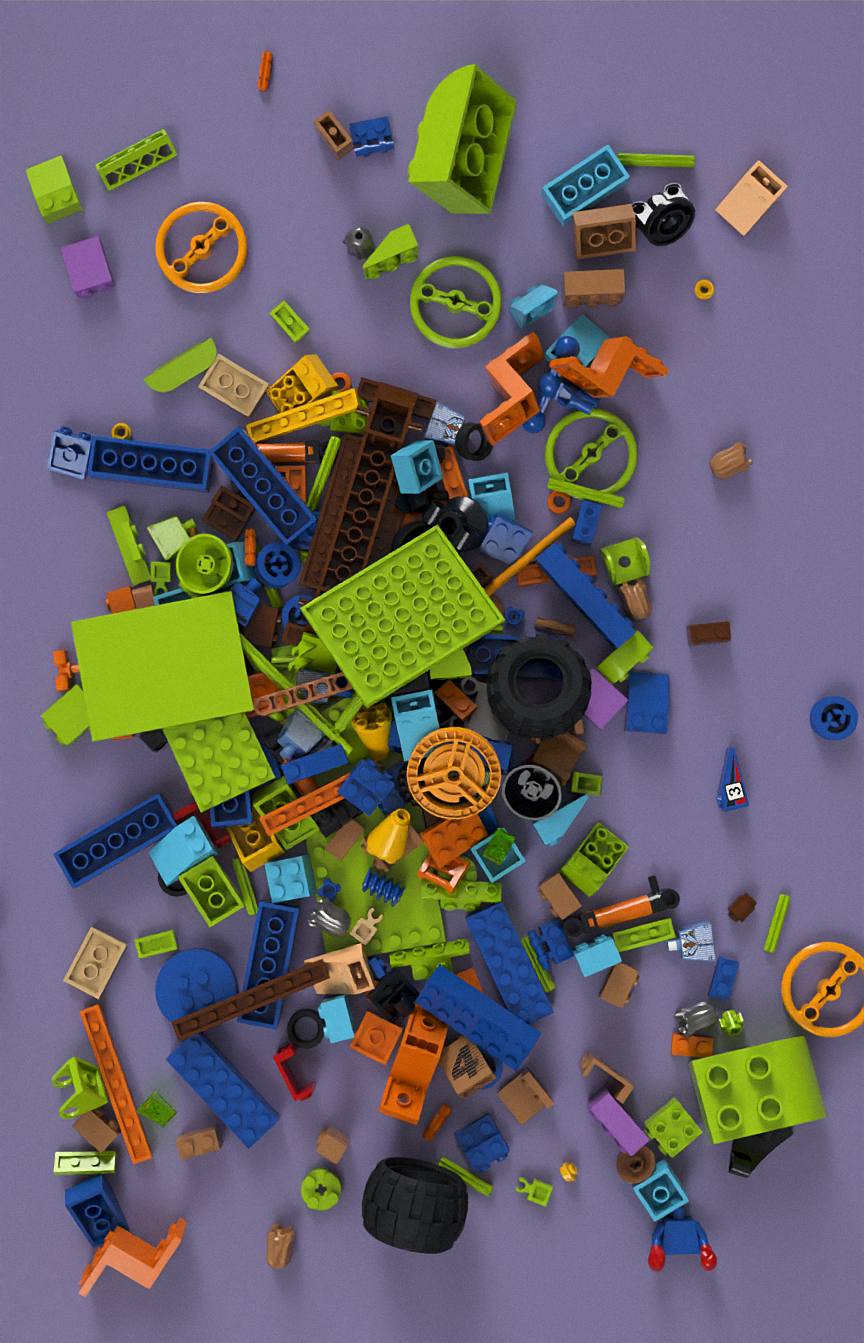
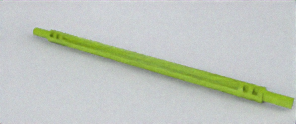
(282, 683)

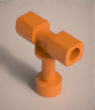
(65, 670)

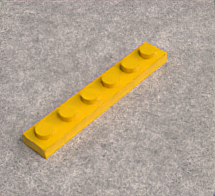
(304, 416)

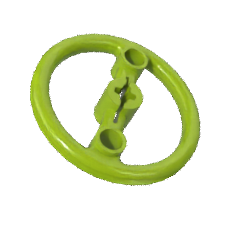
(448, 299)
(614, 423)

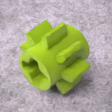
(731, 1022)

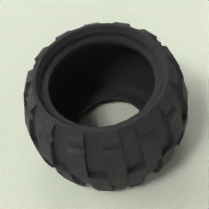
(533, 719)
(414, 1205)

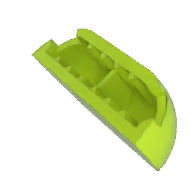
(182, 367)

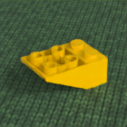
(302, 384)

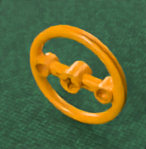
(201, 240)
(822, 996)

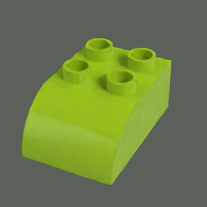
(463, 141)
(757, 1089)

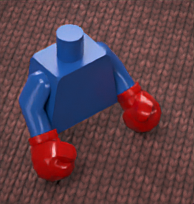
(680, 1236)

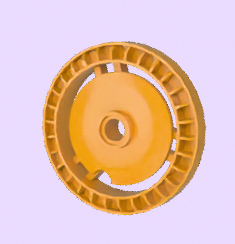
(448, 758)

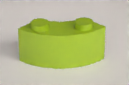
(620, 661)

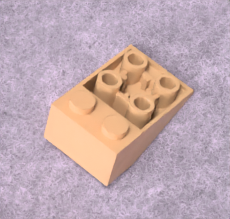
(751, 198)
(347, 970)

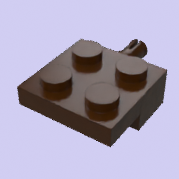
(229, 512)

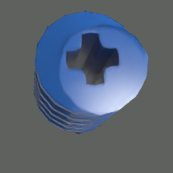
(382, 887)

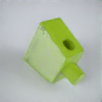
(171, 535)

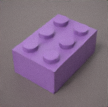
(617, 1121)

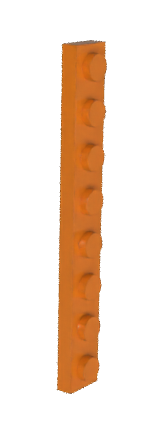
(116, 1084)

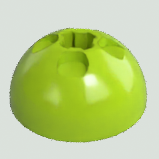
(196, 560)

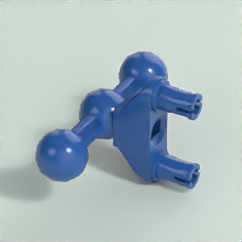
(564, 392)

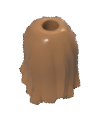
(730, 461)
(635, 600)
(280, 1246)

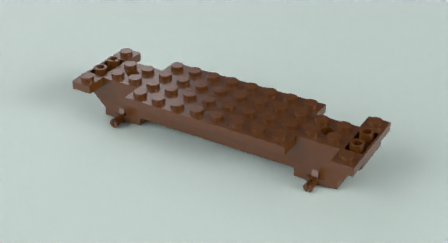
(359, 503)

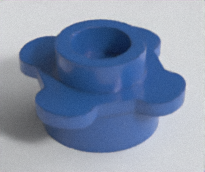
(518, 614)
(334, 889)

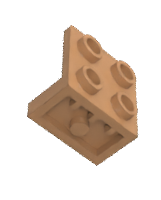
(525, 1096)

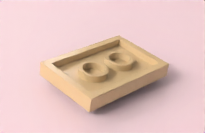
(233, 386)
(95, 962)

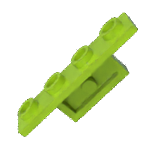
(131, 550)
(467, 895)
(427, 958)

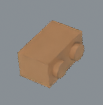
(333, 135)
(559, 896)
(618, 984)
(97, 1128)
(199, 1142)
(332, 1144)

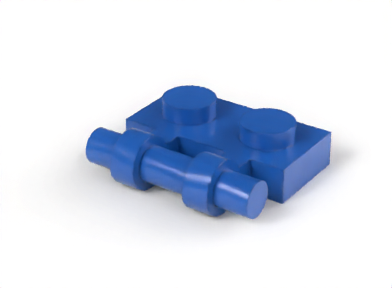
(371, 131)
(555, 941)

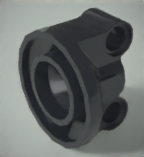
(665, 216)
(469, 517)

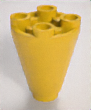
(374, 728)
(390, 837)

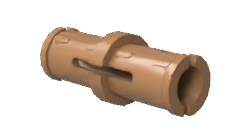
(554, 627)

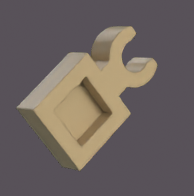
(365, 928)

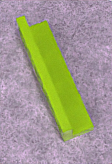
(135, 152)

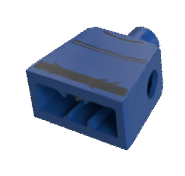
(246, 601)

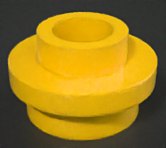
(706, 284)
(121, 426)
(569, 1171)

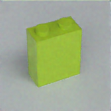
(68, 717)

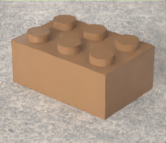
(604, 231)
(593, 288)

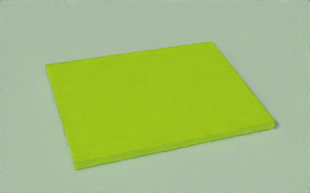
(402, 616)
(162, 666)

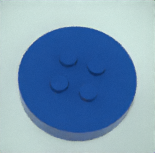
(193, 982)

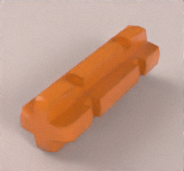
(265, 70)
(250, 547)
(437, 1122)

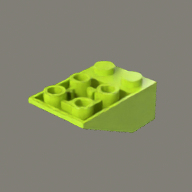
(396, 249)
(593, 859)

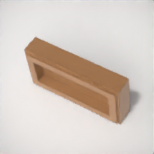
(344, 839)

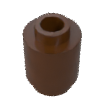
(741, 908)

